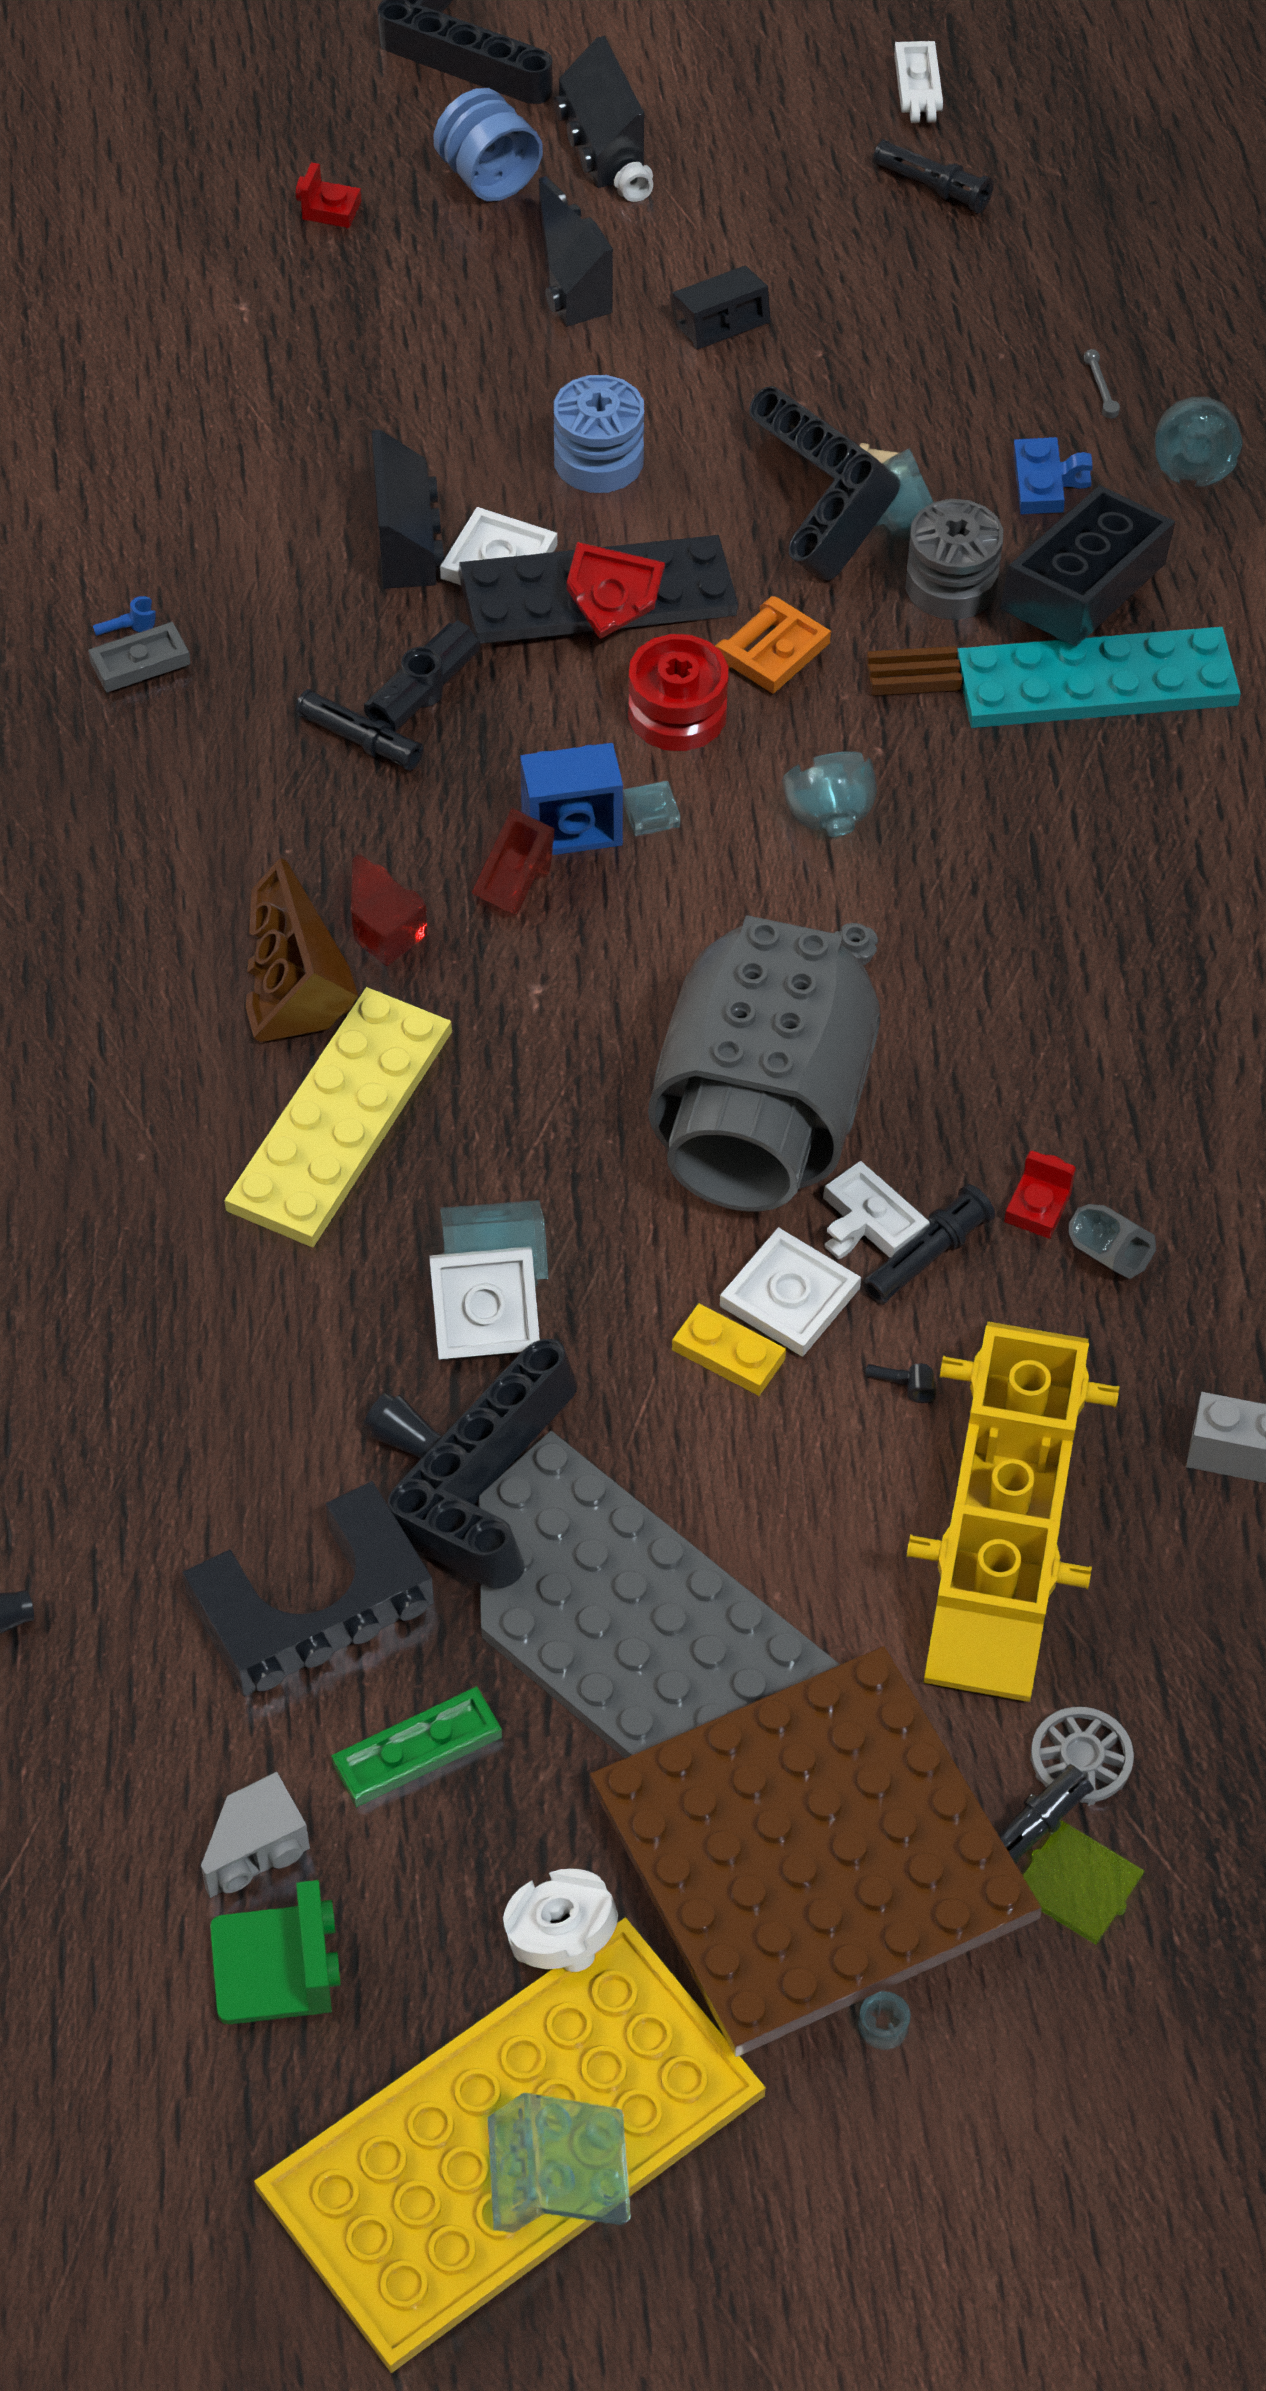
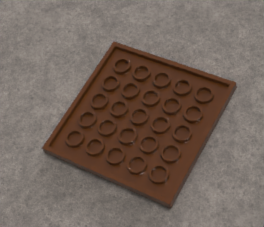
(813, 1849)

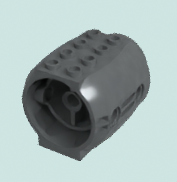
(764, 1064)

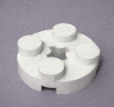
(566, 1943)

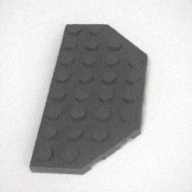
(626, 1611)

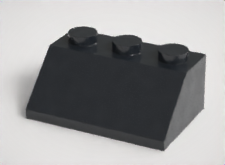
(601, 113)
(405, 514)

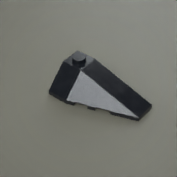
(575, 259)

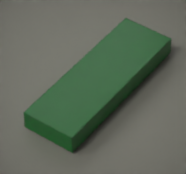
(416, 1746)

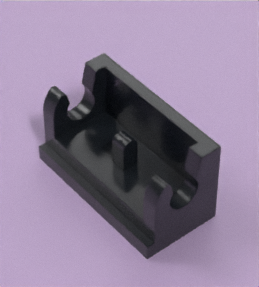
(722, 306)

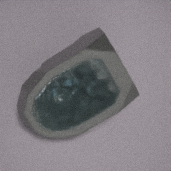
(1112, 1239)

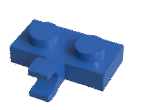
(1043, 476)

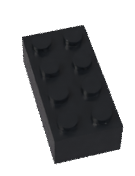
(1087, 565)

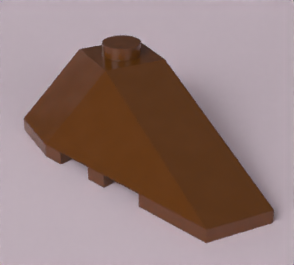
(296, 963)

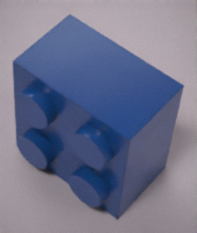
(575, 794)

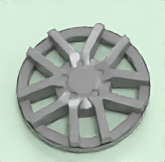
(1083, 1750)

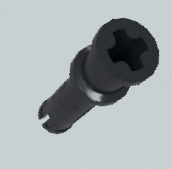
(948, 185)
(944, 1232)

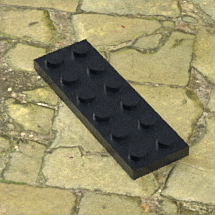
(530, 598)

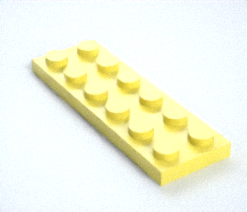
(338, 1117)

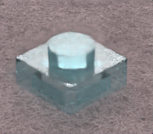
(651, 808)

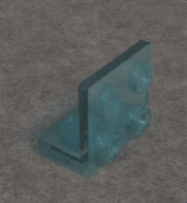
(557, 2161)

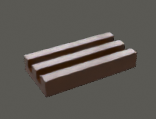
(911, 666)

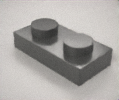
(139, 657)

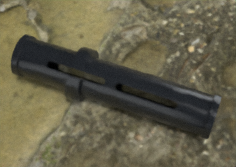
(375, 737)

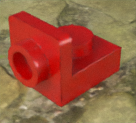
(326, 201)
(1041, 1194)

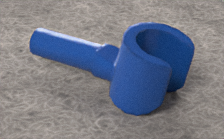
(139, 619)

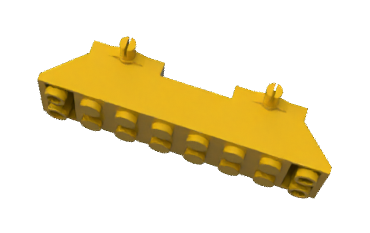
(1007, 1510)

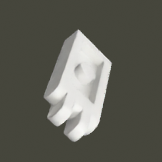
(918, 79)

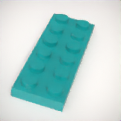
(1097, 677)

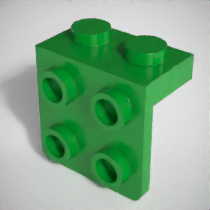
(275, 1960)

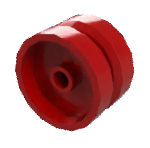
(678, 692)

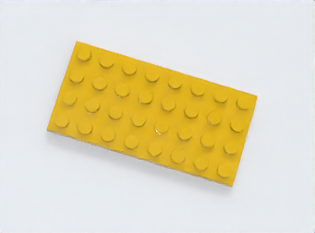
(401, 2187)

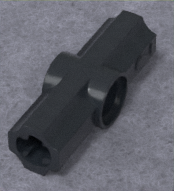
(423, 675)

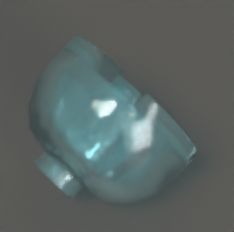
(1197, 441)
(911, 496)
(832, 793)

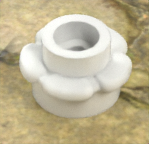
(634, 181)

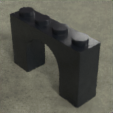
(268, 1644)

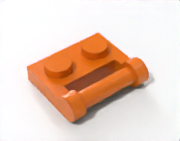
(781, 651)

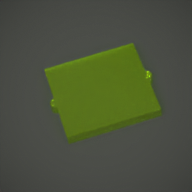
(1081, 1882)

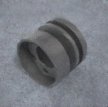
(954, 559)

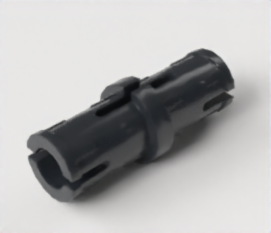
(1044, 1812)

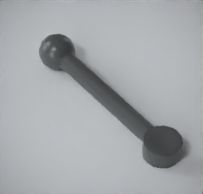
(1110, 407)

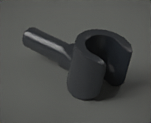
(918, 1378)

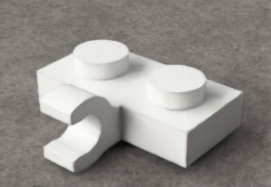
(869, 1210)

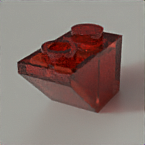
(384, 914)

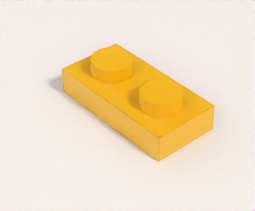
(728, 1349)

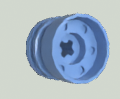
(487, 144)
(598, 433)

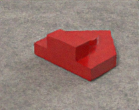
(613, 586)

